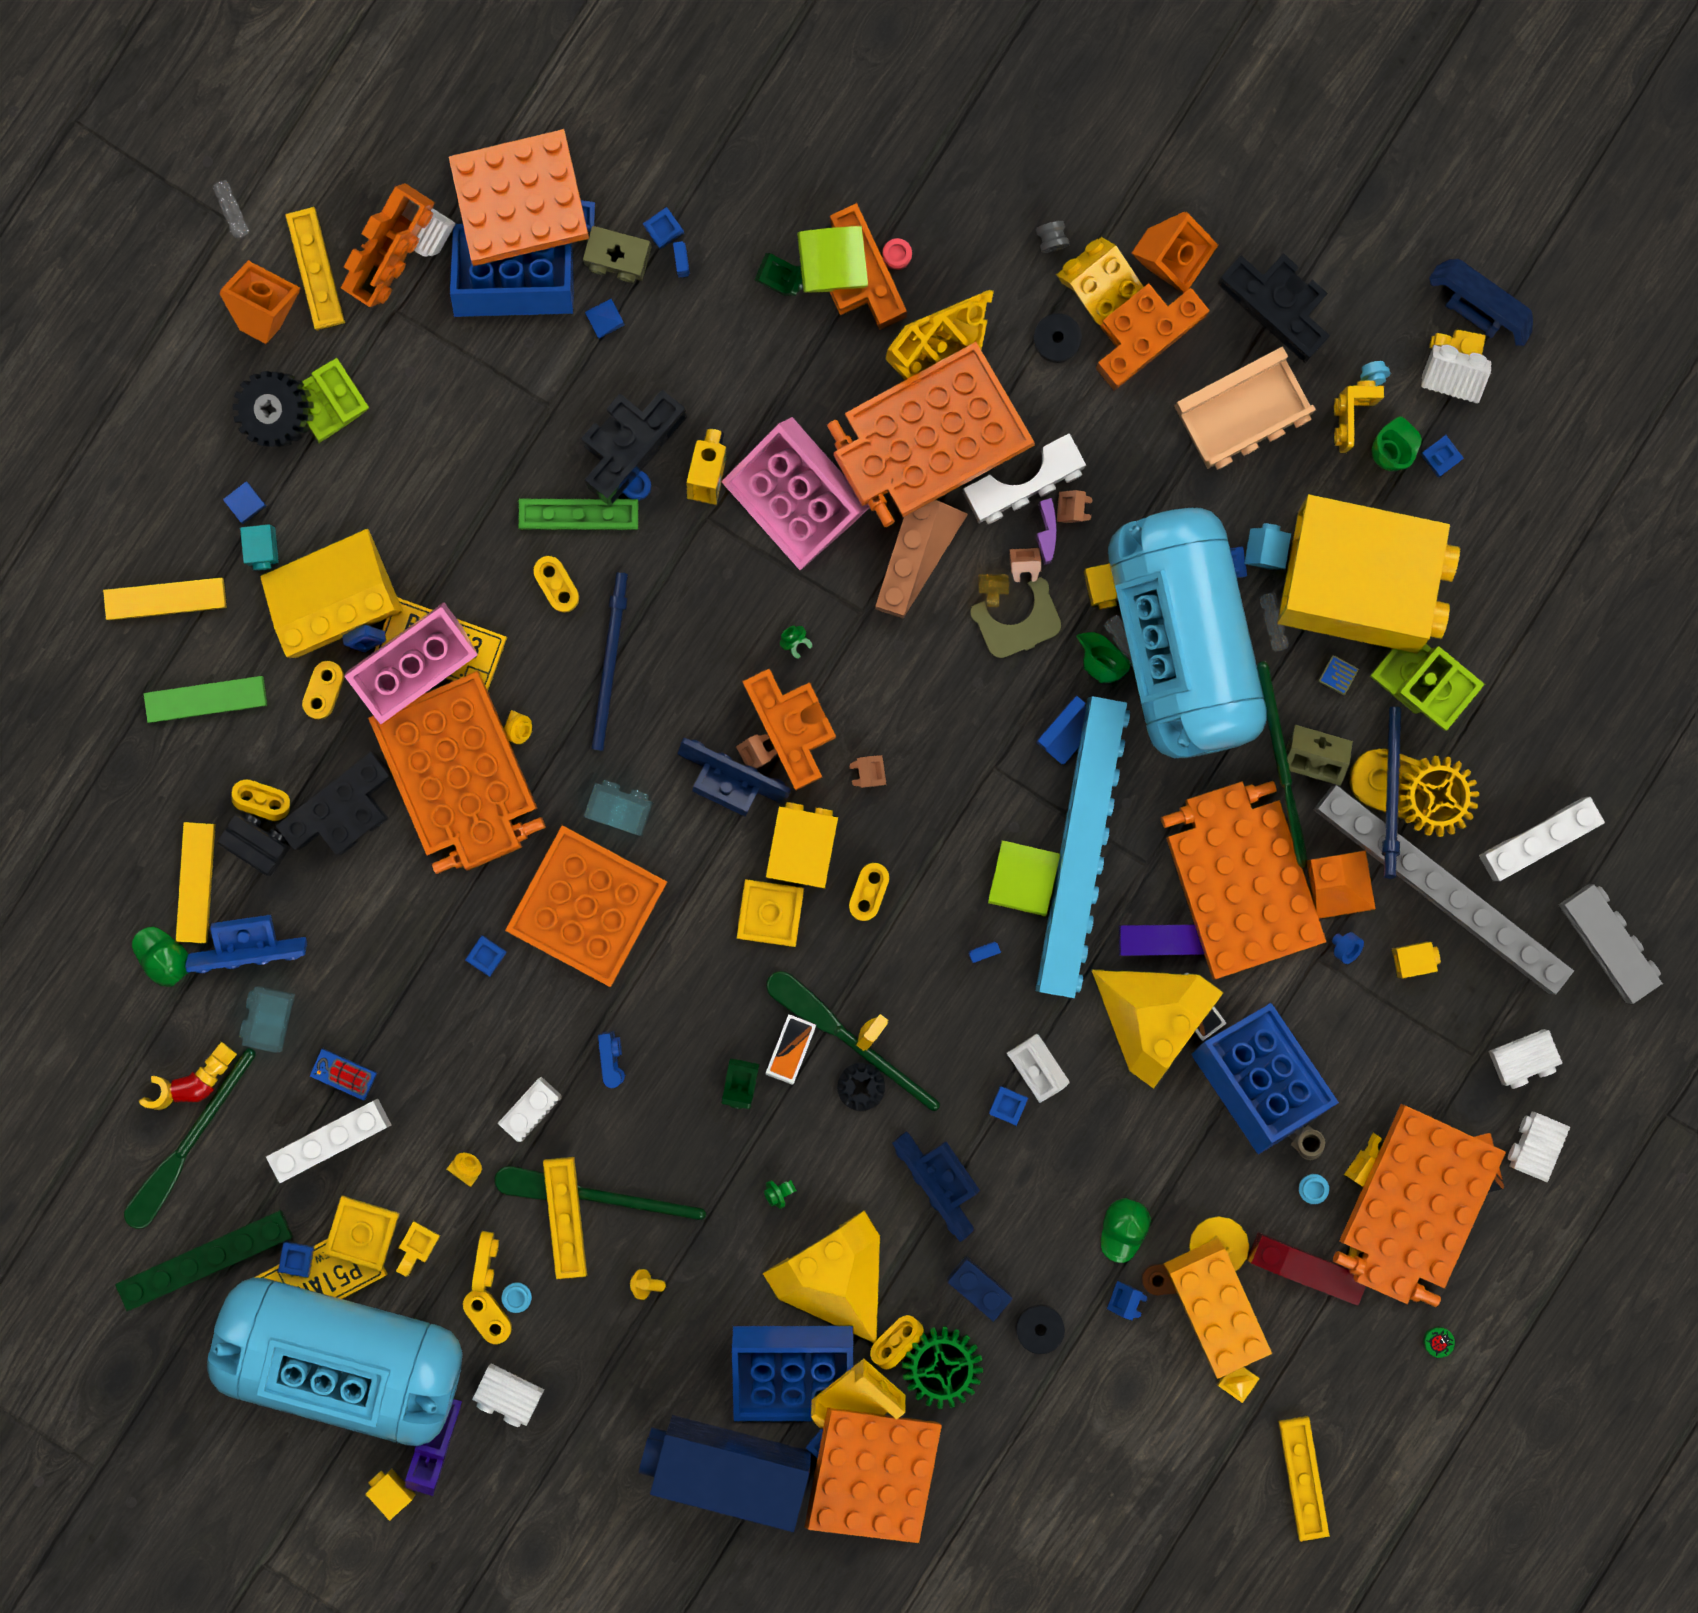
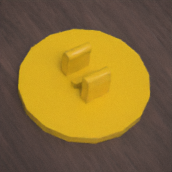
(1229, 1234)

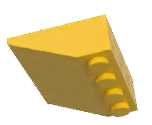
(329, 594)

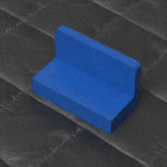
(1065, 732)

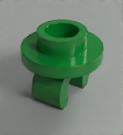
(792, 637)
(775, 1194)

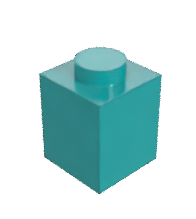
(259, 546)

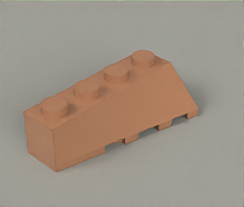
(916, 553)

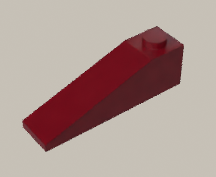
(1305, 1268)

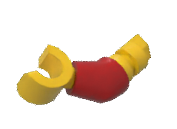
(196, 1085)

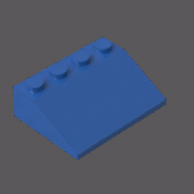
(511, 286)
(1264, 1078)
(785, 1368)

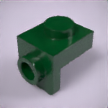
(779, 275)
(740, 1084)

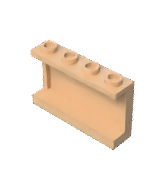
(1244, 409)

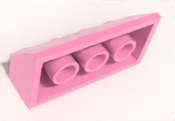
(411, 663)

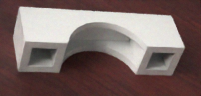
(990, 497)
(1542, 839)
(328, 1140)

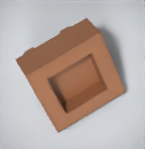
(1072, 505)
(1025, 561)
(754, 752)
(870, 771)

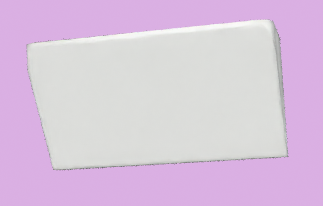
(1038, 1068)

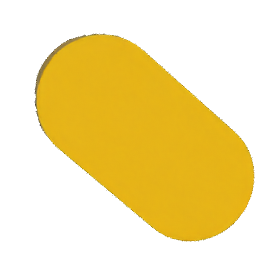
(1369, 783)

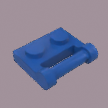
(610, 1049)

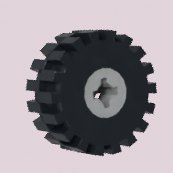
(287, 409)

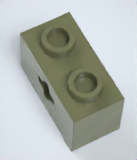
(607, 242)
(1318, 754)

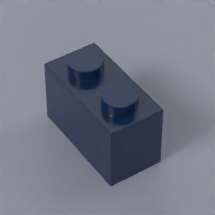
(979, 1288)

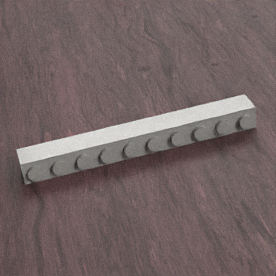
(1446, 892)

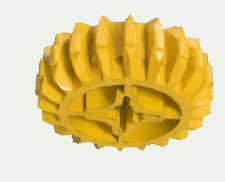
(1450, 803)

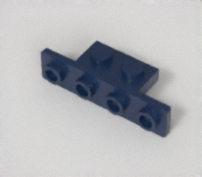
(729, 781)
(942, 1180)

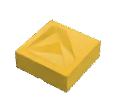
(871, 1031)
(1239, 1383)

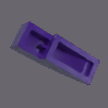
(1159, 940)
(430, 1457)

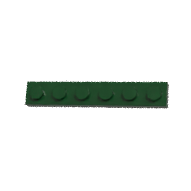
(204, 1260)

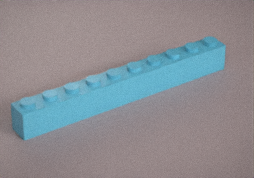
(1081, 847)

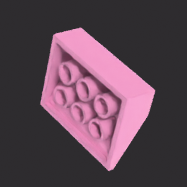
(795, 493)

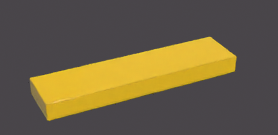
(315, 268)
(165, 599)
(195, 882)
(565, 1218)
(1303, 1478)

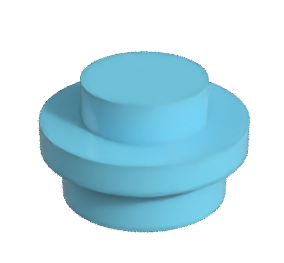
(1375, 371)
(1313, 1189)
(516, 1297)

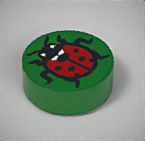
(1439, 1342)

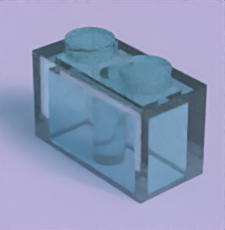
(618, 808)
(267, 1018)

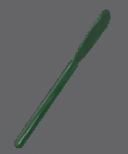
(1282, 762)
(806, 1005)
(531, 1184)
(157, 1187)

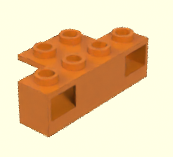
(389, 242)
(881, 291)
(1144, 330)
(793, 724)

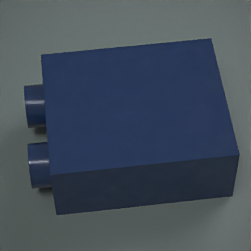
(727, 1472)

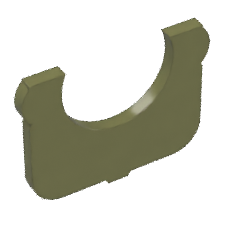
(1009, 639)

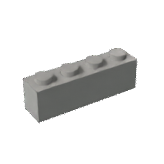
(1610, 943)

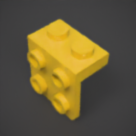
(1100, 278)
(1362, 394)

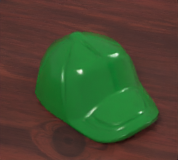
(1396, 445)
(1102, 658)
(160, 956)
(1124, 1229)

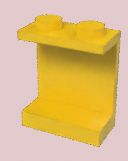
(802, 845)
(859, 1390)

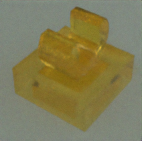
(993, 586)

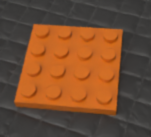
(518, 197)
(586, 906)
(873, 1475)

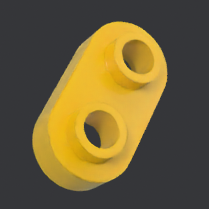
(557, 584)
(325, 690)
(261, 800)
(867, 891)
(483, 1275)
(489, 1315)
(896, 1341)

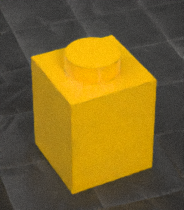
(1101, 586)
(1416, 959)
(389, 1493)

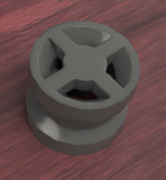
(1052, 236)

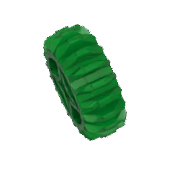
(955, 1362)

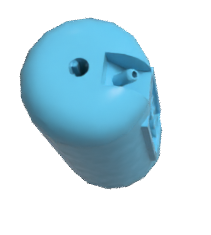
(1187, 633)
(335, 1361)

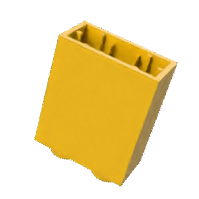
(1367, 575)

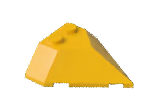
(939, 335)
(1154, 1015)
(835, 1277)

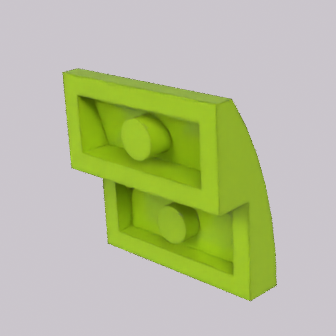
(832, 259)
(334, 400)
(1024, 878)

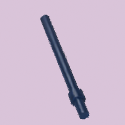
(617, 603)
(1391, 845)

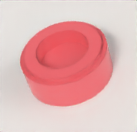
(897, 254)

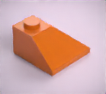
(1175, 250)
(258, 300)
(1341, 884)

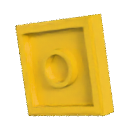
(770, 913)
(361, 1233)

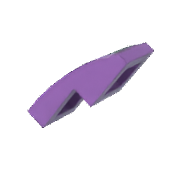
(1047, 539)

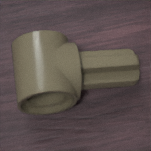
(1303, 1133)

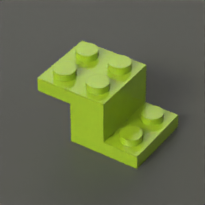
(1428, 683)

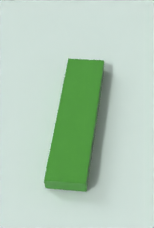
(578, 514)
(205, 699)

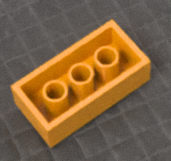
(1217, 1308)

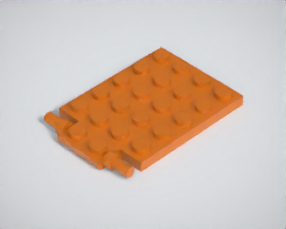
(929, 434)
(458, 774)
(1242, 879)
(1418, 1206)

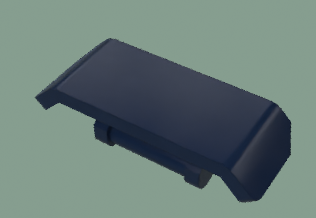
(1486, 297)

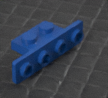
(245, 943)

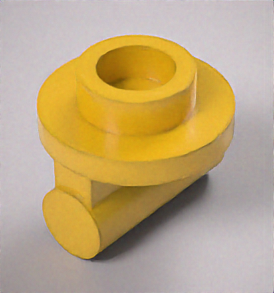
(518, 727)
(466, 1168)
(642, 1284)

